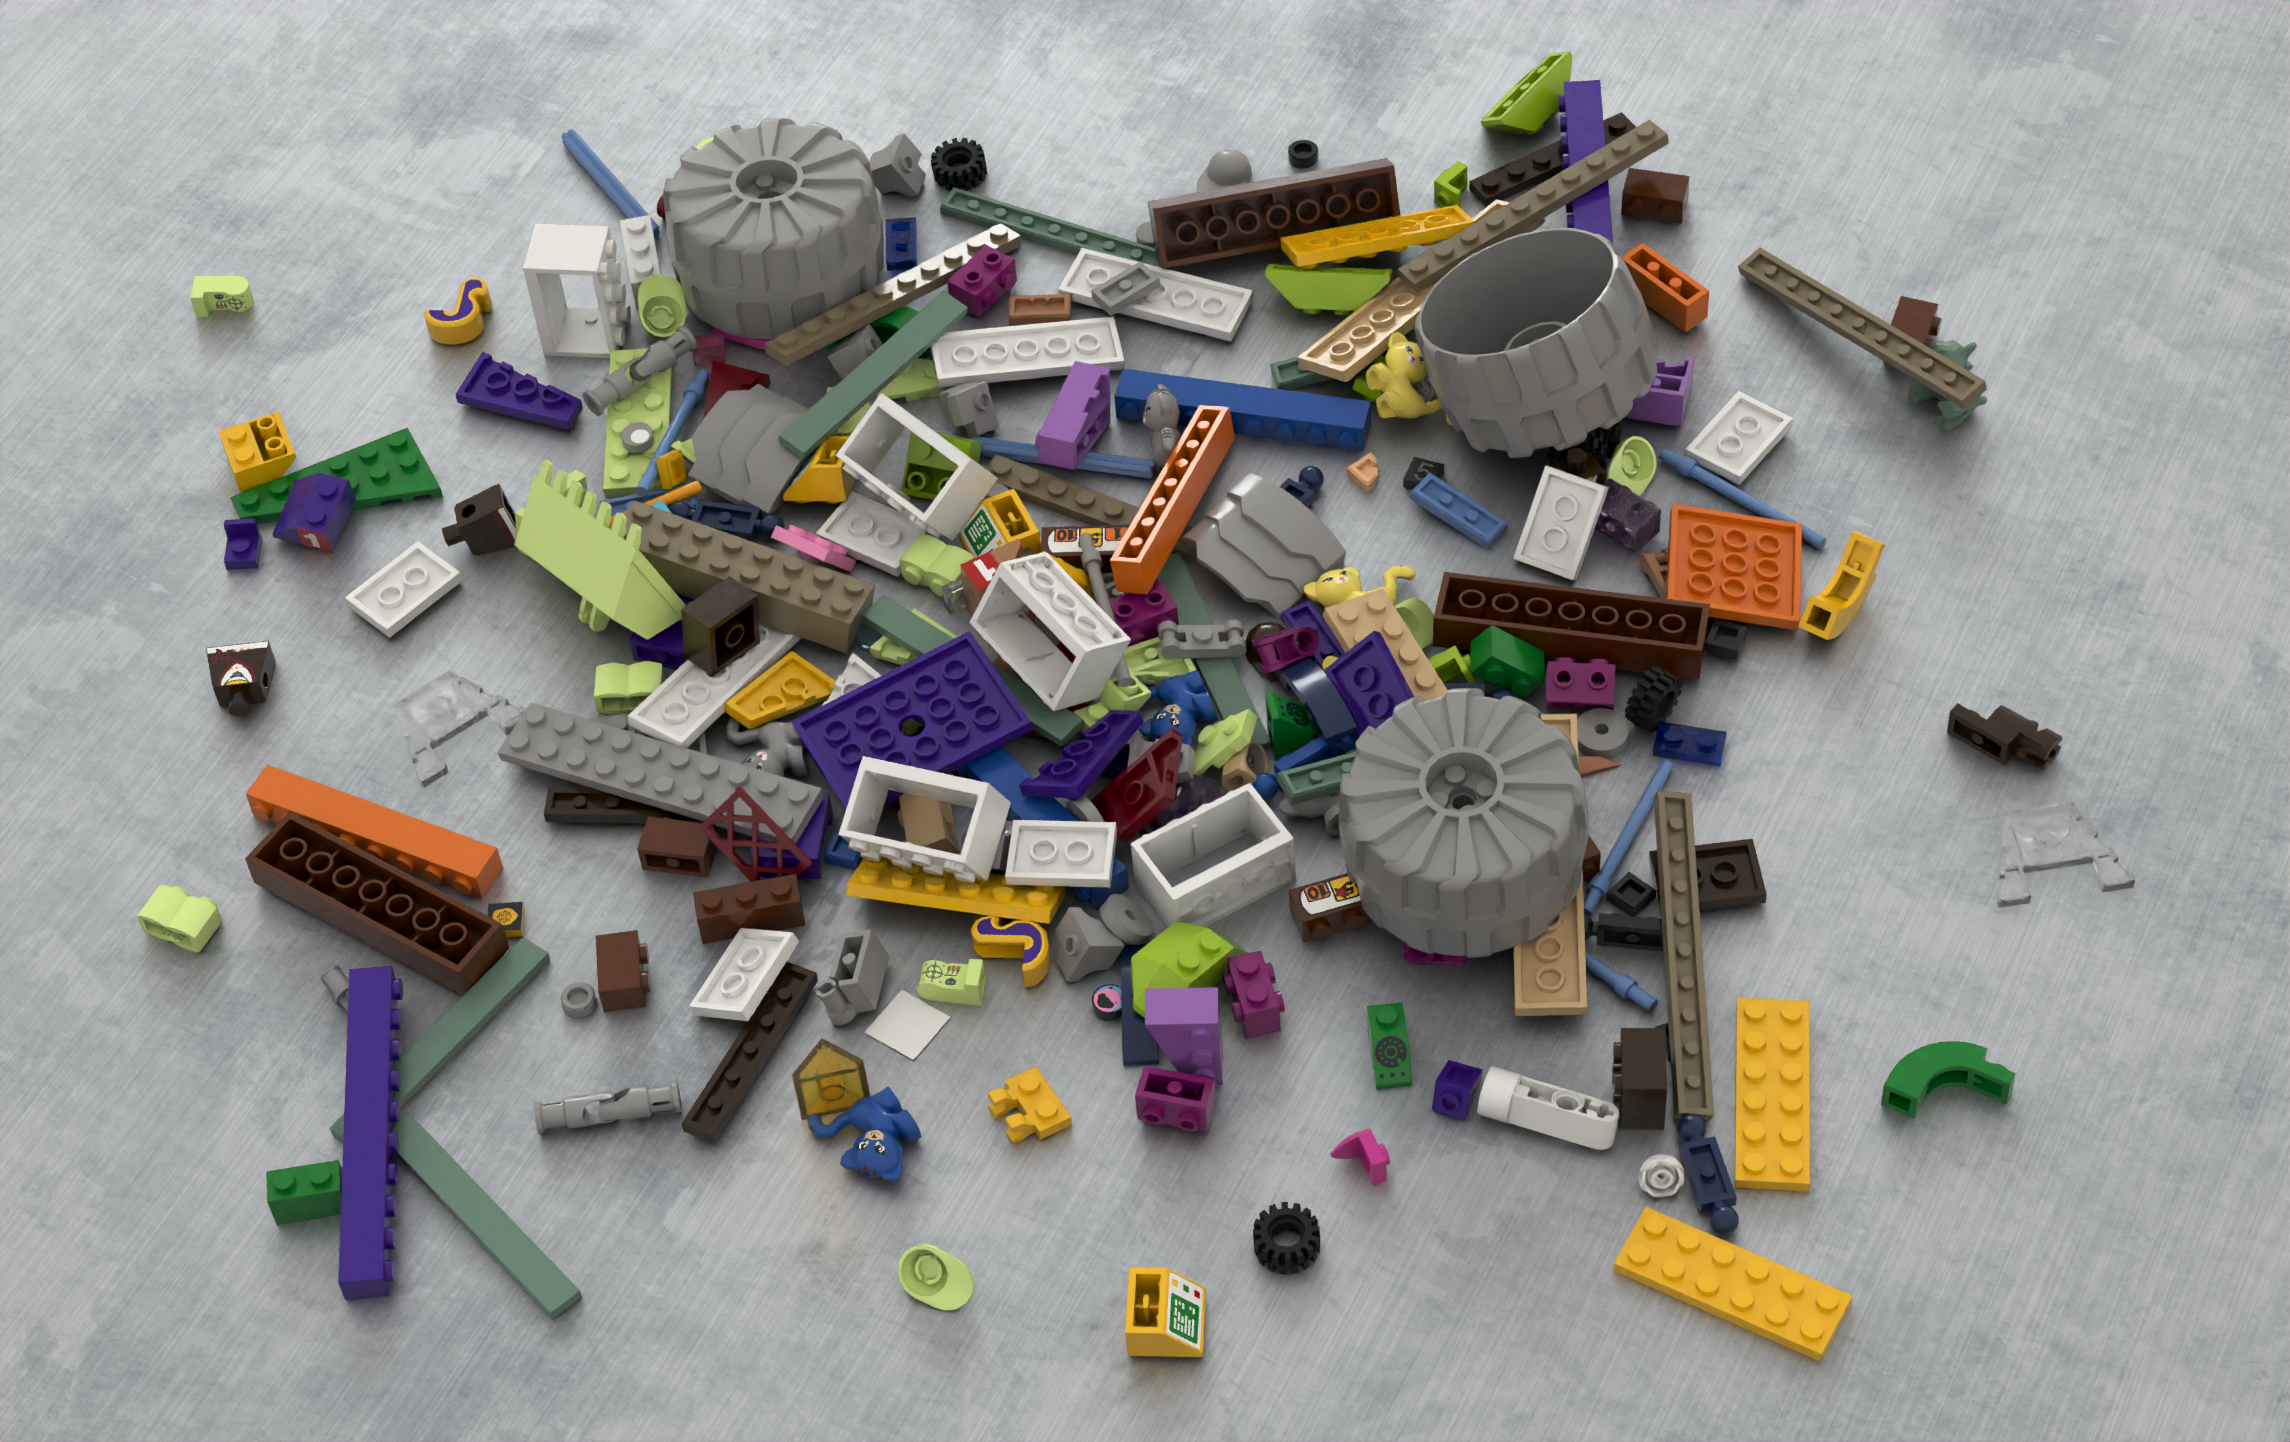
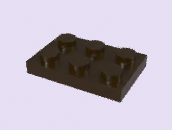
(1725, 874)

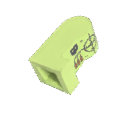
(220, 293)
(953, 982)

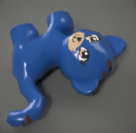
(1184, 701)
(878, 1149)

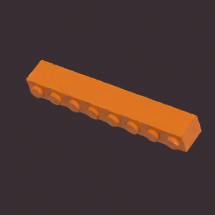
(1172, 500)
(380, 831)

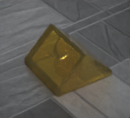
(829, 1080)

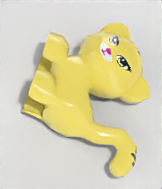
(1396, 379)
(1344, 585)

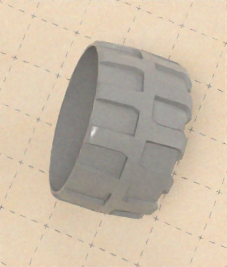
(773, 226)
(1537, 341)
(1464, 823)

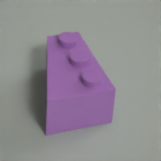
(1668, 394)
(1076, 417)

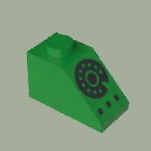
(1287, 725)
(1389, 1045)

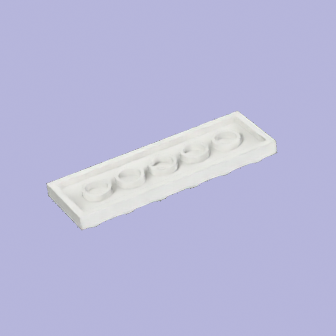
(1179, 302)
(1025, 351)
(695, 700)

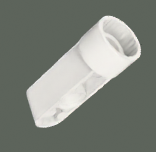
(1548, 1109)

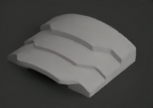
(741, 448)
(1265, 544)

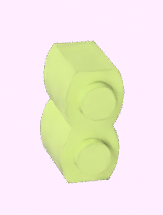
(932, 563)
(624, 687)
(179, 917)

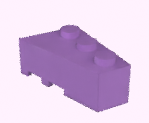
(1187, 1028)

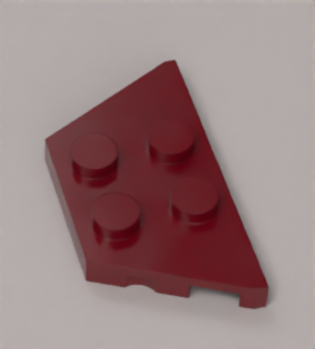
(1142, 788)

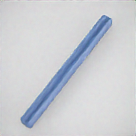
(605, 177)
(1092, 461)

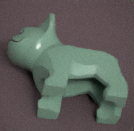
(1952, 414)

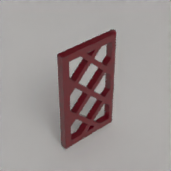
(727, 845)

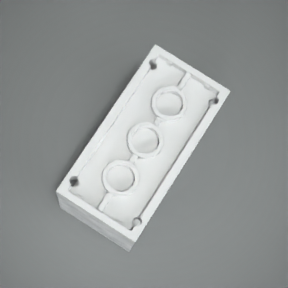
(576, 251)
(873, 440)
(1067, 613)
(867, 802)
(1227, 884)

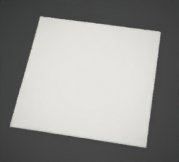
(907, 1024)

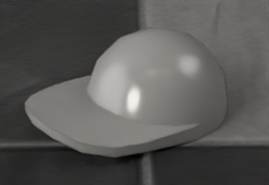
(1225, 170)

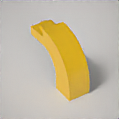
(1841, 599)

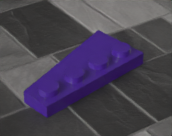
(505, 391)
(1084, 759)

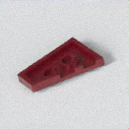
(731, 378)

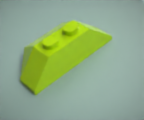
(1532, 97)
(1327, 287)
(1181, 958)

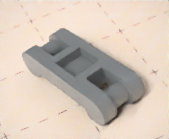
(1201, 640)

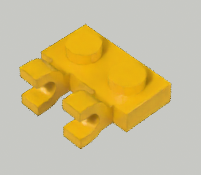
(1037, 1102)

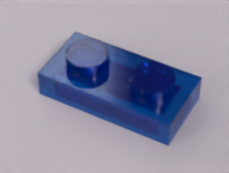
(901, 243)
(1689, 743)

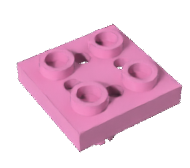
(813, 547)

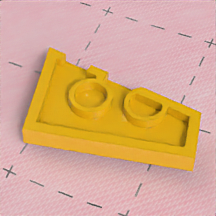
(780, 691)

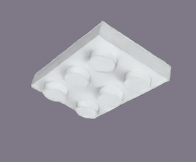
(1739, 437)
(1560, 523)
(871, 532)
(403, 589)
(1061, 853)
(744, 974)

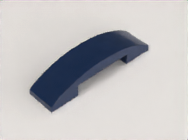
(1319, 697)
(1137, 1041)

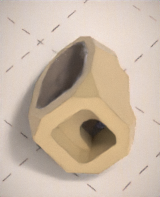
(1244, 766)

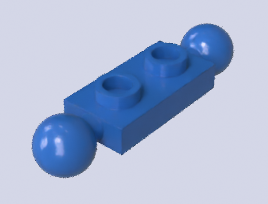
(1312, 752)

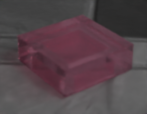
(709, 349)

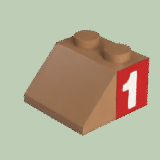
(979, 572)

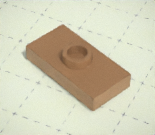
(1039, 309)

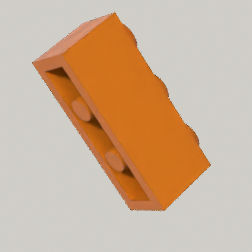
(1667, 288)

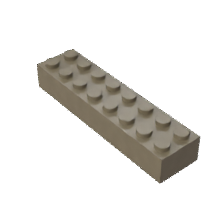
(790, 591)

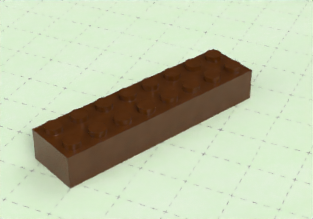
(1261, 212)
(1575, 623)
(377, 903)

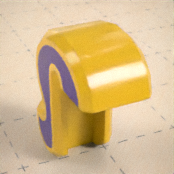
(467, 319)
(1016, 941)

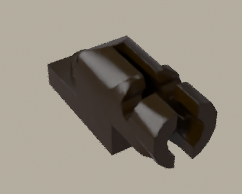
(2004, 735)

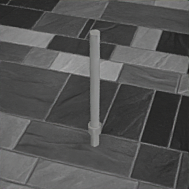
(1092, 564)

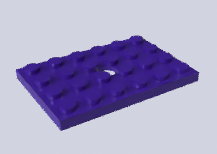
(948, 689)

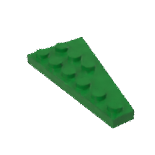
(377, 473)

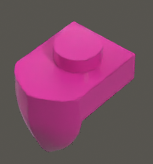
(1373, 1156)

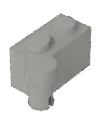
(854, 976)

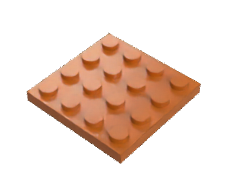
(1736, 564)

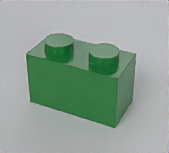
(1507, 661)
(305, 1192)

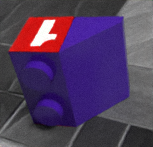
(316, 511)

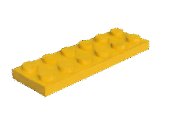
(1375, 236)
(991, 897)
(1772, 1095)
(1733, 1283)

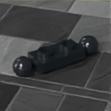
(1625, 931)

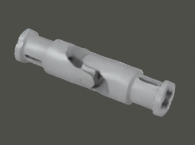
(656, 359)
(626, 1104)

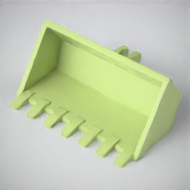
(594, 558)

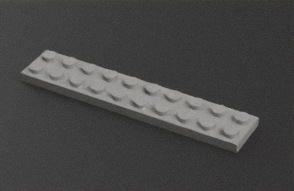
(655, 771)

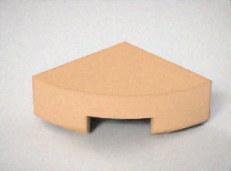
(1364, 472)

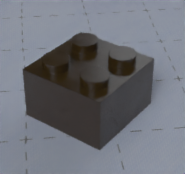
(720, 626)
(1640, 1078)

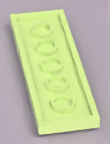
(647, 405)

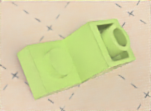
(1115, 698)

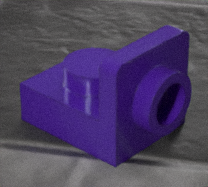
(242, 544)
(1455, 1088)

